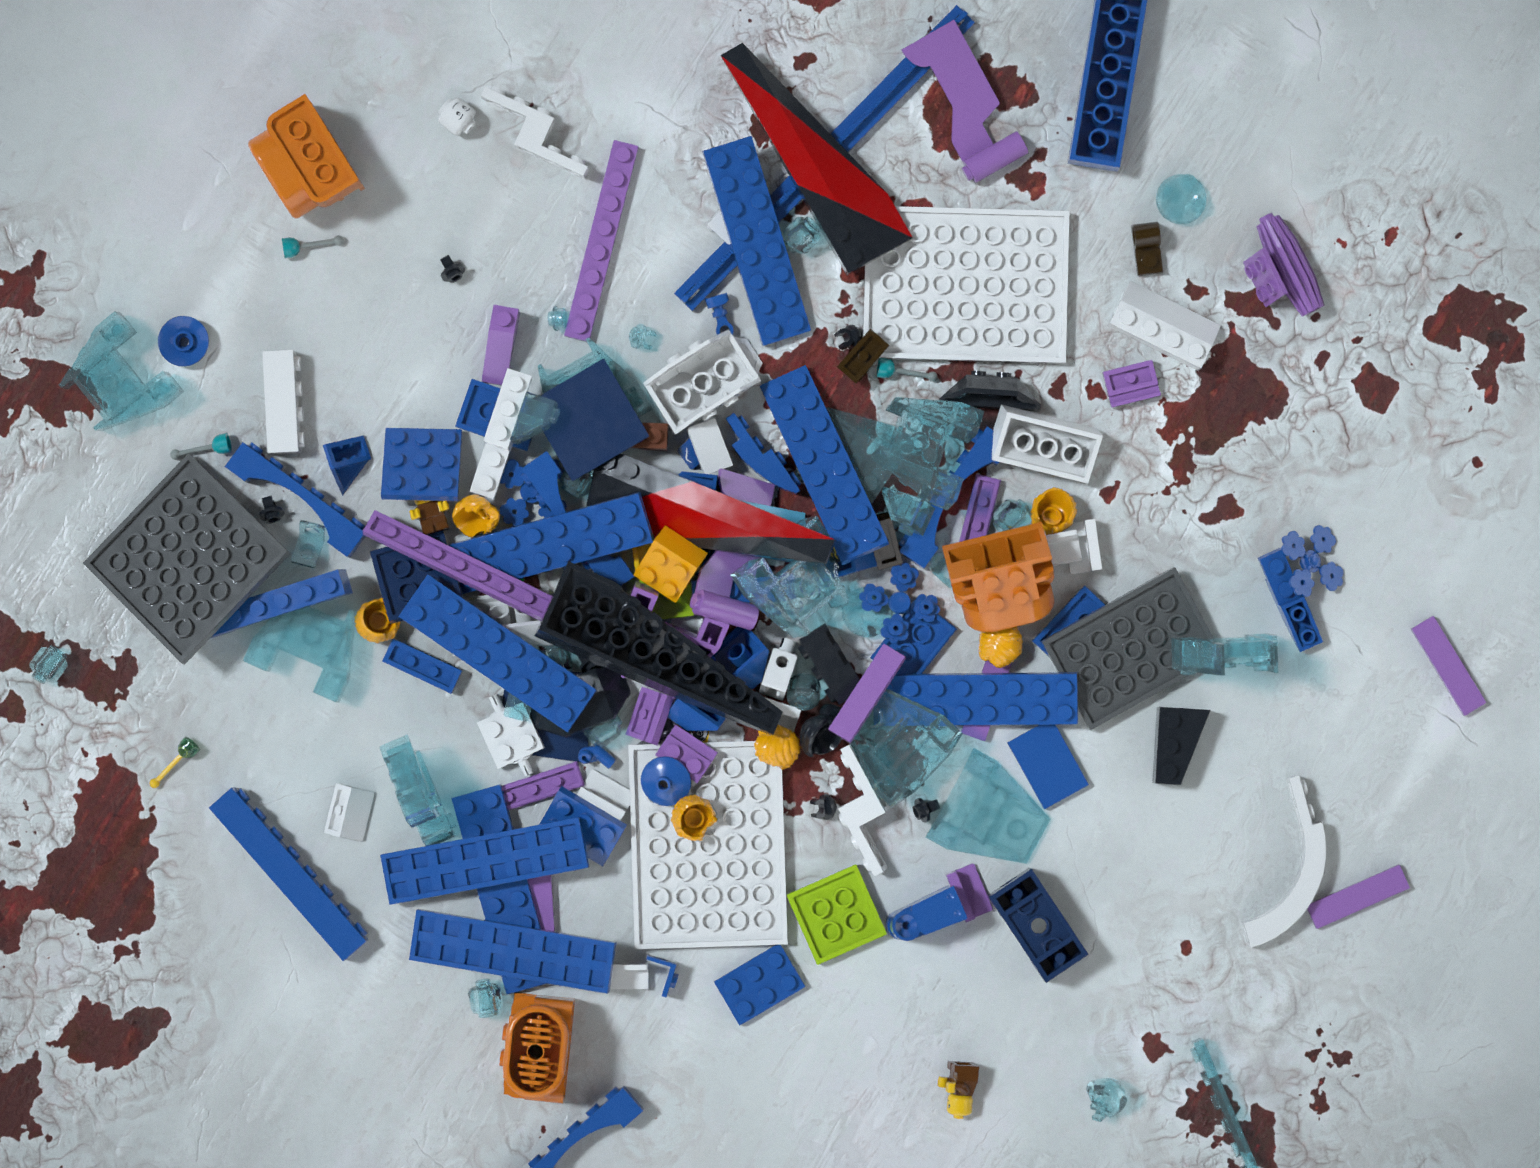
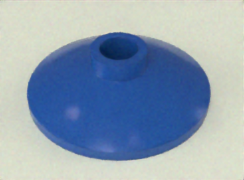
(174, 331)
(671, 771)

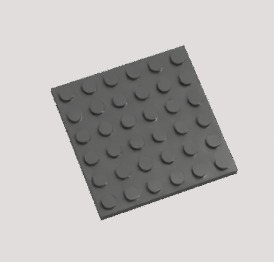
(186, 558)

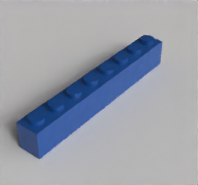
(288, 873)

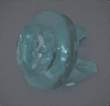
(638, 335)

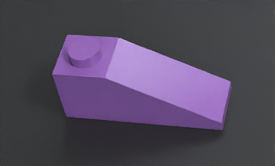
(500, 343)

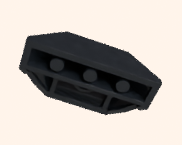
(992, 392)
(602, 708)

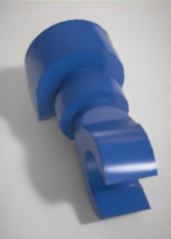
(716, 303)

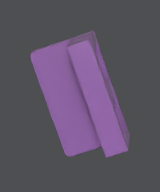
(970, 891)

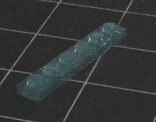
(1221, 1101)

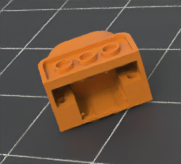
(303, 159)
(1002, 578)
(541, 1022)

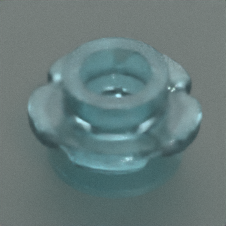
(557, 318)

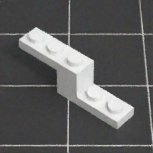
(535, 131)
(498, 434)
(860, 811)

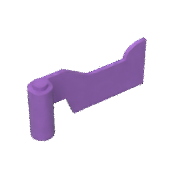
(970, 100)
(714, 577)

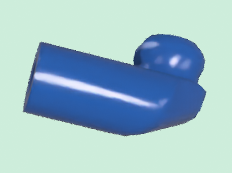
(593, 754)

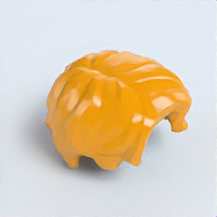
(1054, 509)
(475, 516)
(373, 622)
(1001, 646)
(779, 749)
(692, 817)

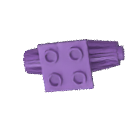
(1282, 268)

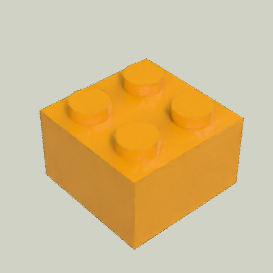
(670, 564)

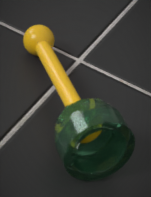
(187, 749)

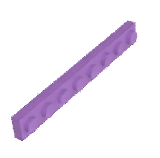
(601, 240)
(457, 565)

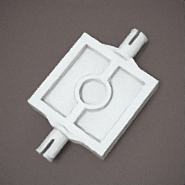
(510, 739)

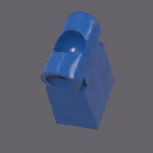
(926, 915)

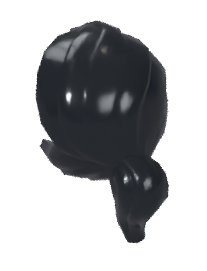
(815, 735)

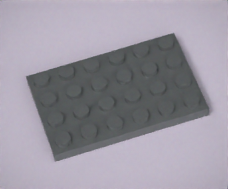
(1126, 647)

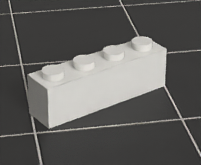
(282, 403)

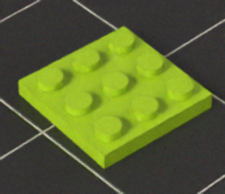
(836, 914)

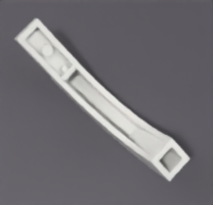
(1308, 879)

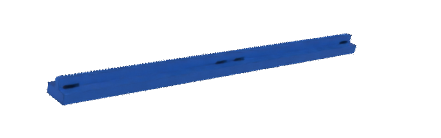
(848, 134)

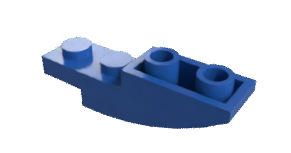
(767, 465)
(1291, 607)

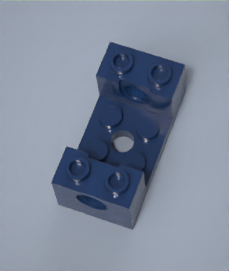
(1022, 902)

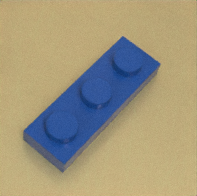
(422, 666)

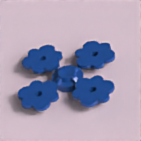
(527, 494)
(1311, 561)
(899, 603)

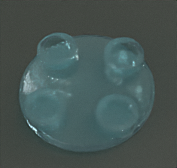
(1181, 199)
(860, 621)

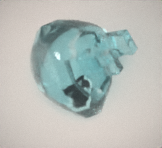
(1107, 1097)

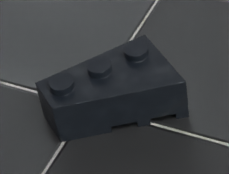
(829, 663)
(1175, 742)

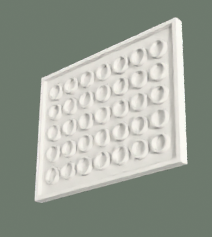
(973, 286)
(719, 887)

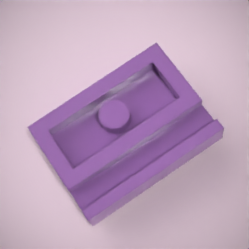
(1131, 383)
(649, 716)
(689, 751)

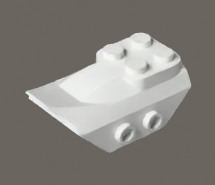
(703, 380)

